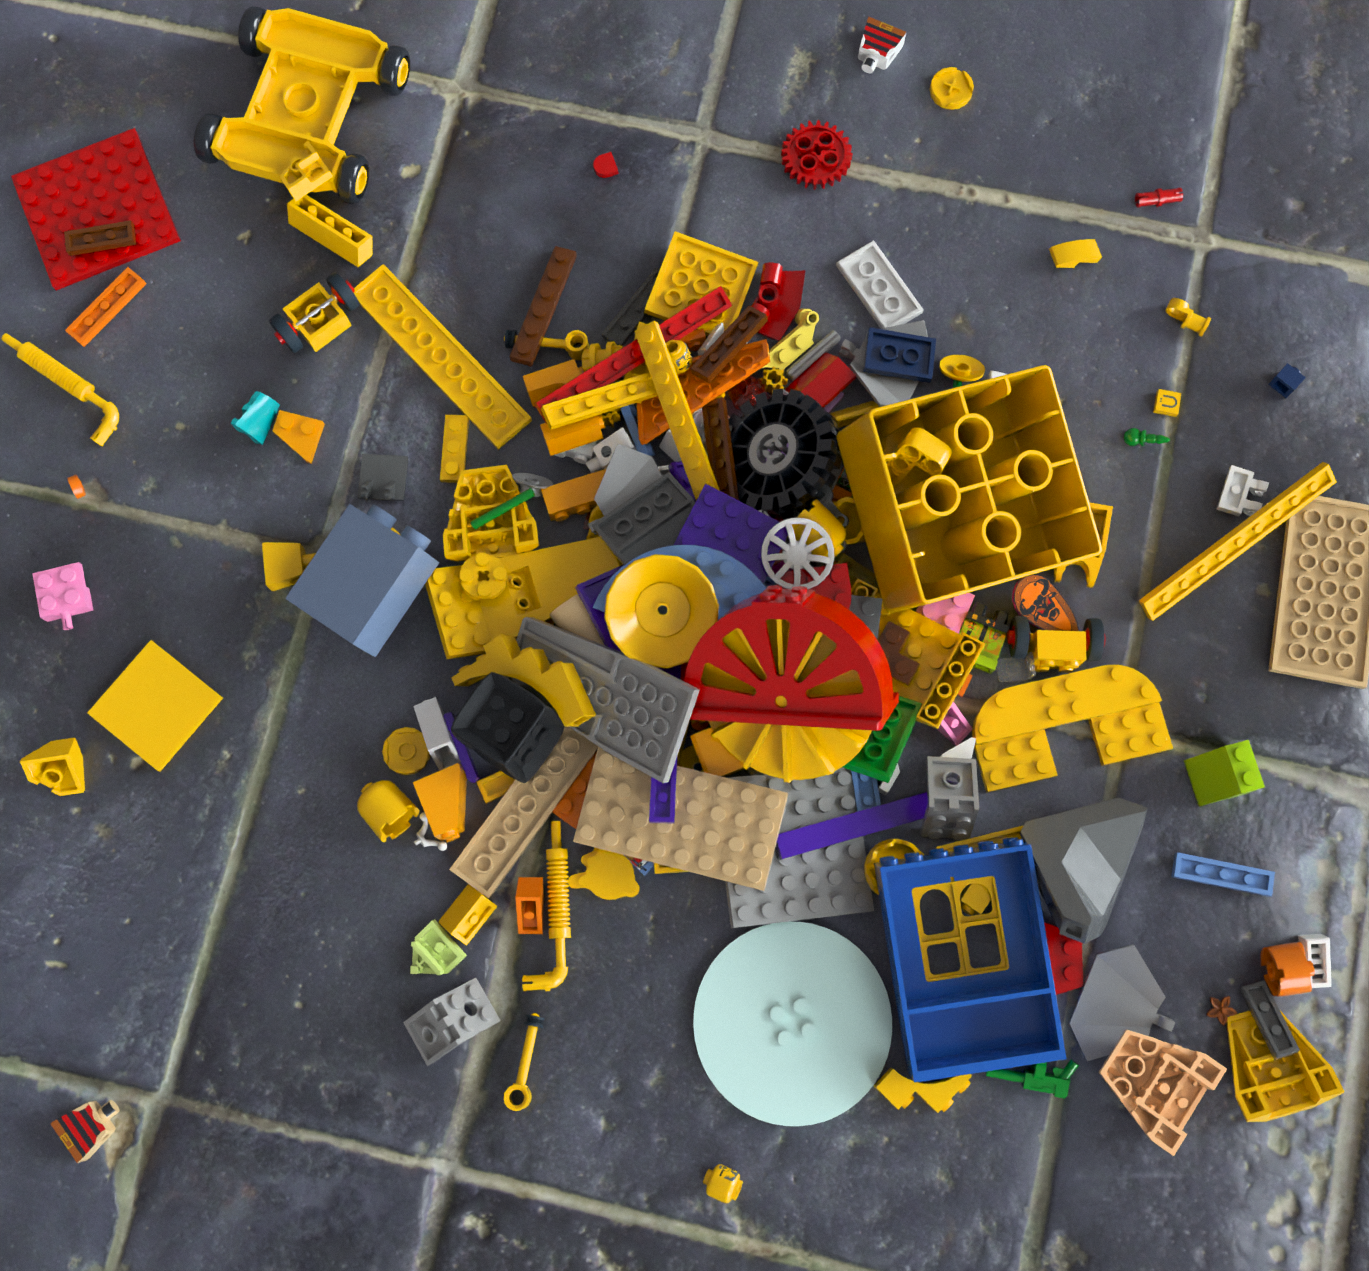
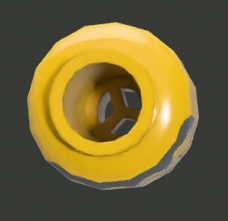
(679, 355)
(723, 1183)

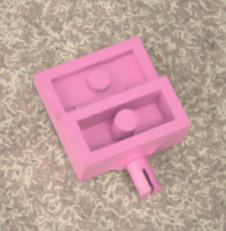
(62, 593)
(948, 612)

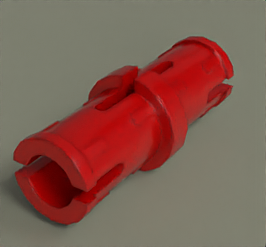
(1158, 197)

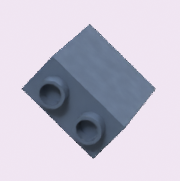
(364, 577)

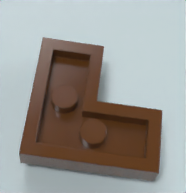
(892, 641)

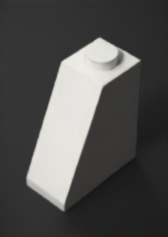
(436, 733)

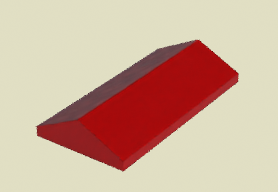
(824, 379)

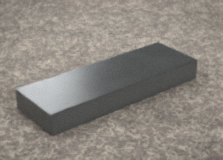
(1269, 1020)

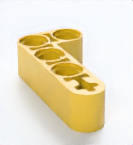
(918, 449)

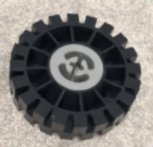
(783, 480)

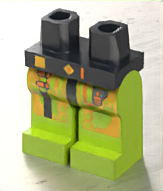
(987, 631)

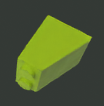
(1224, 773)

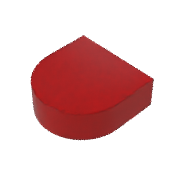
(605, 165)

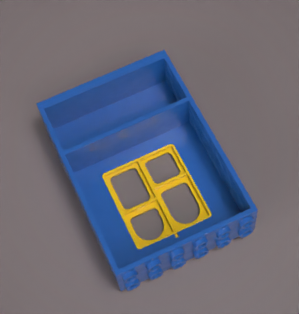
(973, 1015)

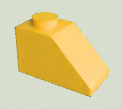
(57, 767)

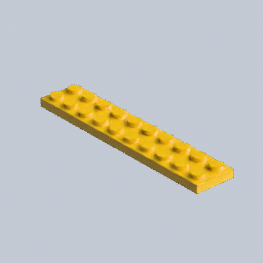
(441, 357)

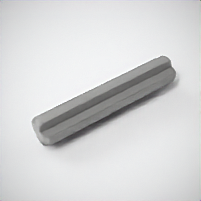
(812, 355)

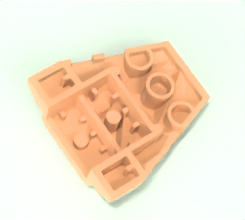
(1159, 1084)

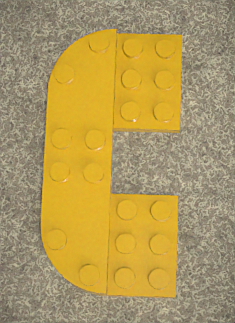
(1114, 699)

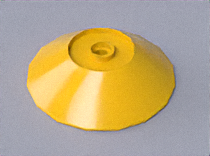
(634, 614)

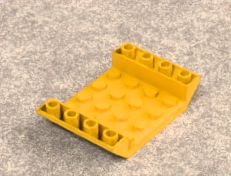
(942, 656)

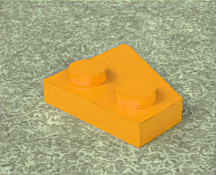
(299, 433)

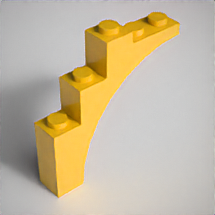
(556, 682)

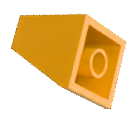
(714, 755)
(444, 801)

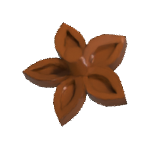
(1221, 1009)

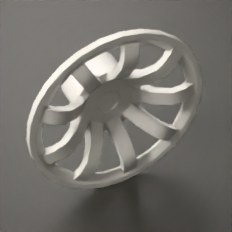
(797, 553)

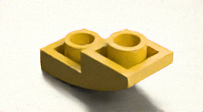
(1071, 253)

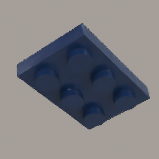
(899, 355)

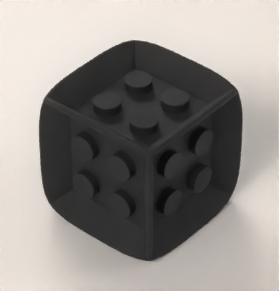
(508, 727)

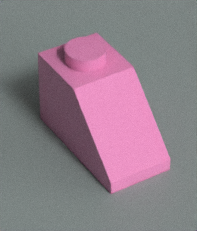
(954, 725)

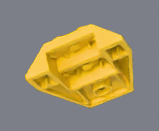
(1280, 1086)

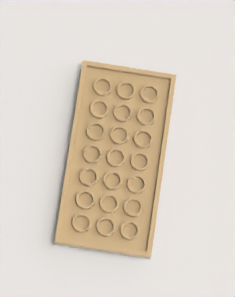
(1324, 595)
(719, 828)

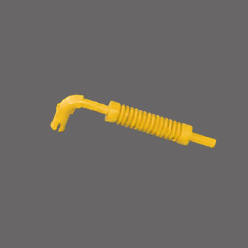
(68, 381)
(558, 913)

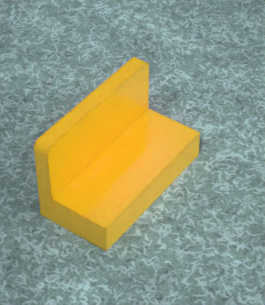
(467, 914)

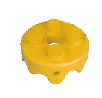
(888, 847)

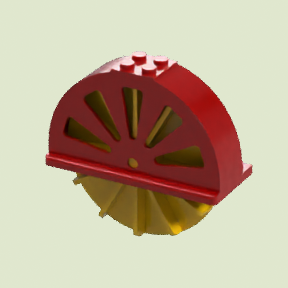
(791, 683)

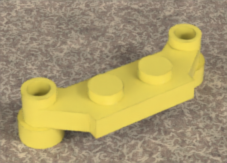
(795, 342)

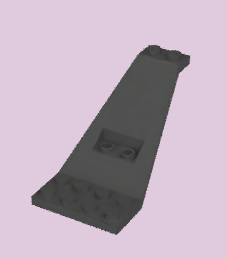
(646, 519)

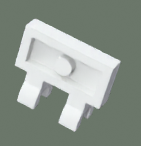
(1235, 491)

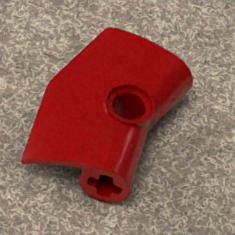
(787, 291)

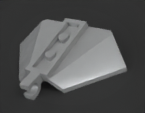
(883, 389)
(624, 477)
(1115, 998)

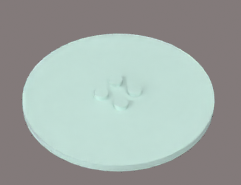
(792, 1023)

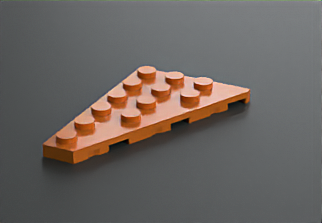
(699, 392)

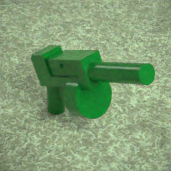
(1038, 1079)

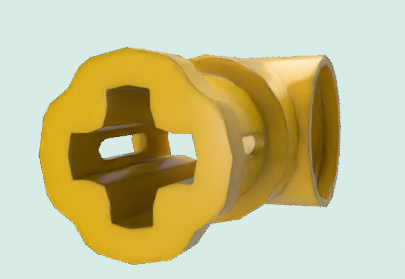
(1180, 310)

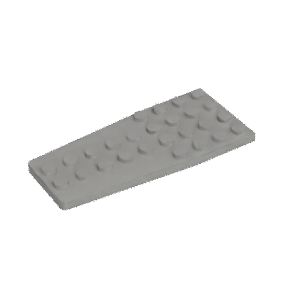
(636, 705)

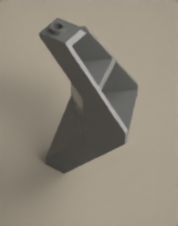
(1083, 862)

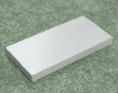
(879, 286)

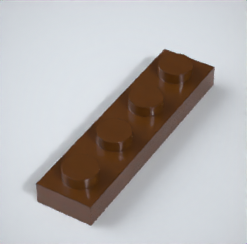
(729, 344)

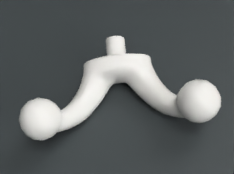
(426, 842)

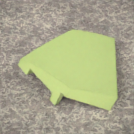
(435, 951)

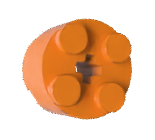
(1287, 969)

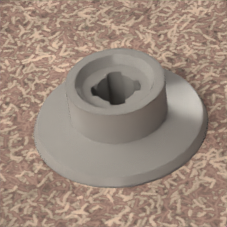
(532, 481)

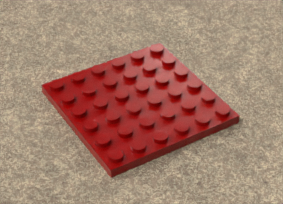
(92, 189)

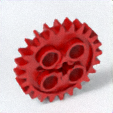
(836, 151)

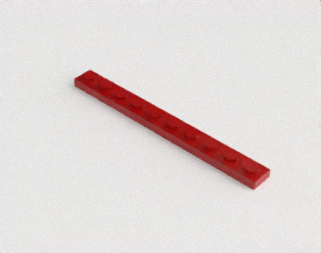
(631, 355)

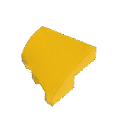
(305, 173)

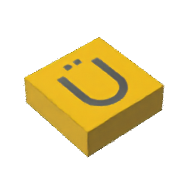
(1167, 402)

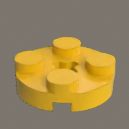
(485, 589)

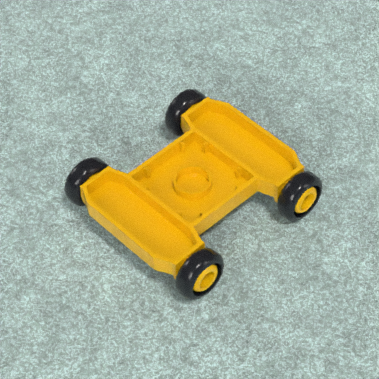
(302, 97)

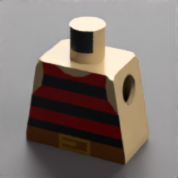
(86, 1128)

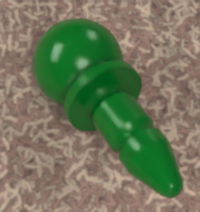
(1135, 437)

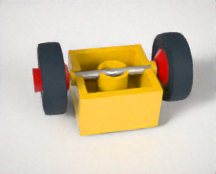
(316, 315)
(1056, 648)

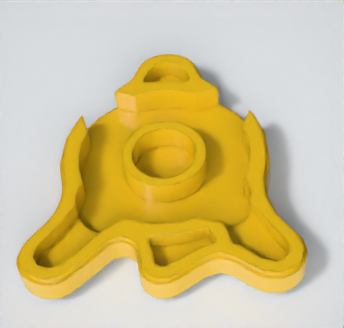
(606, 875)

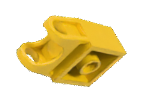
(1091, 566)

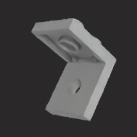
(950, 807)
(449, 1021)

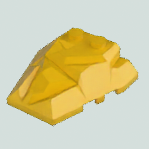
(476, 494)

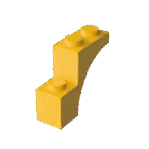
(936, 1094)

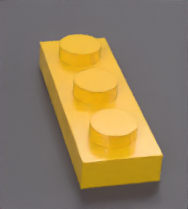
(454, 447)

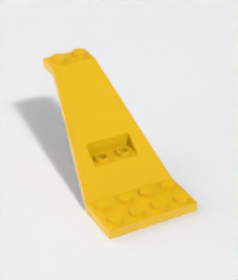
(545, 582)

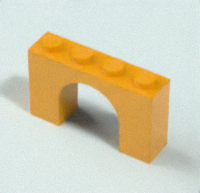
(572, 435)

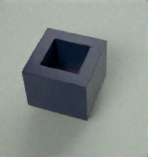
(1287, 380)

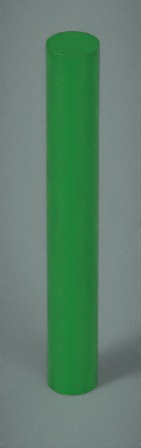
(503, 508)

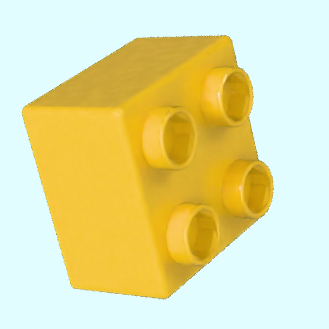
(996, 511)

